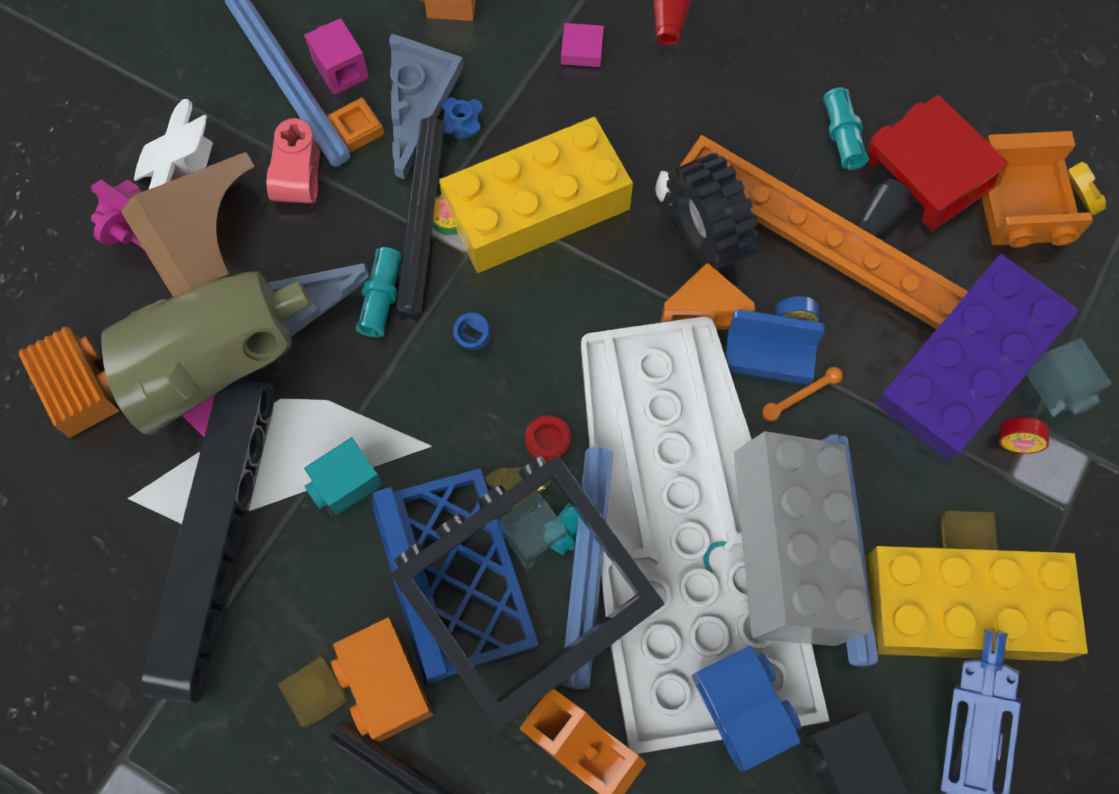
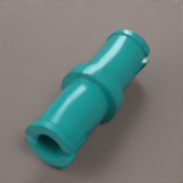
(845, 128)
(379, 292)

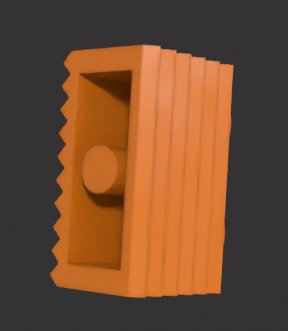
(69, 381)

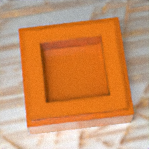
(356, 124)

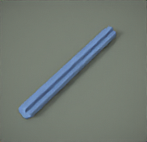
(290, 81)

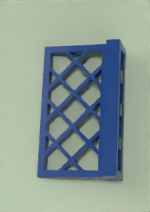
(397, 537)

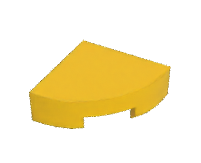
(1081, 181)

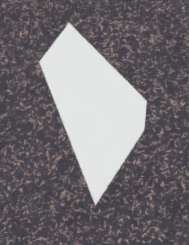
(295, 438)

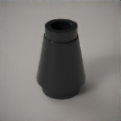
(885, 207)

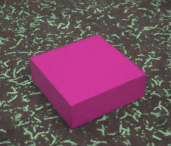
(582, 45)

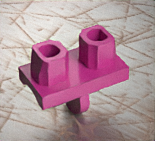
(109, 220)

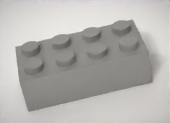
(800, 541)

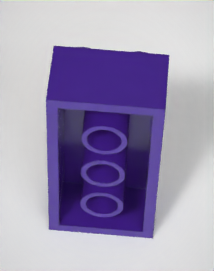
(976, 357)

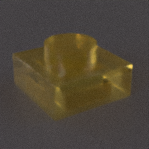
(969, 530)
(313, 692)

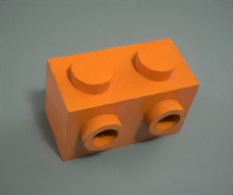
(381, 681)

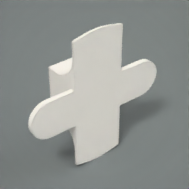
(178, 151)

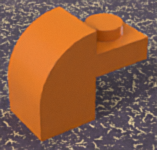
(582, 745)

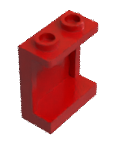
(938, 159)

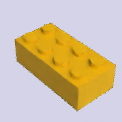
(536, 194)
(945, 599)

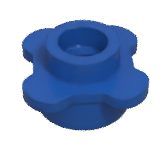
(461, 126)

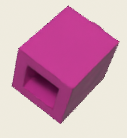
(337, 56)

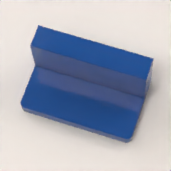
(772, 346)

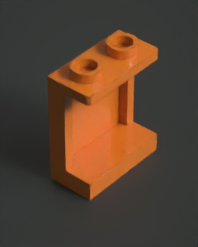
(1035, 192)

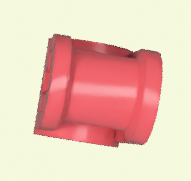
(293, 164)

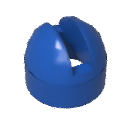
(477, 323)

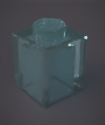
(1069, 378)

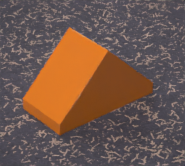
(708, 296)

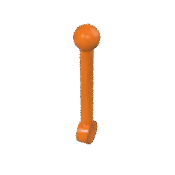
(772, 411)

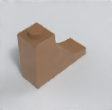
(179, 223)

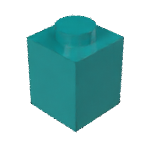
(341, 477)

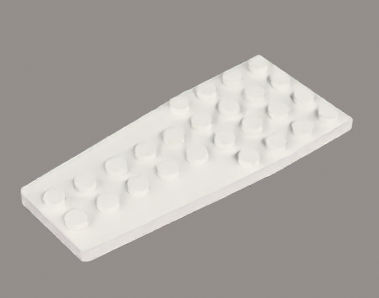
(673, 428)

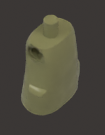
(196, 345)

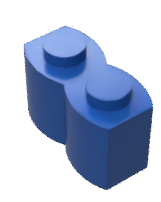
(746, 708)

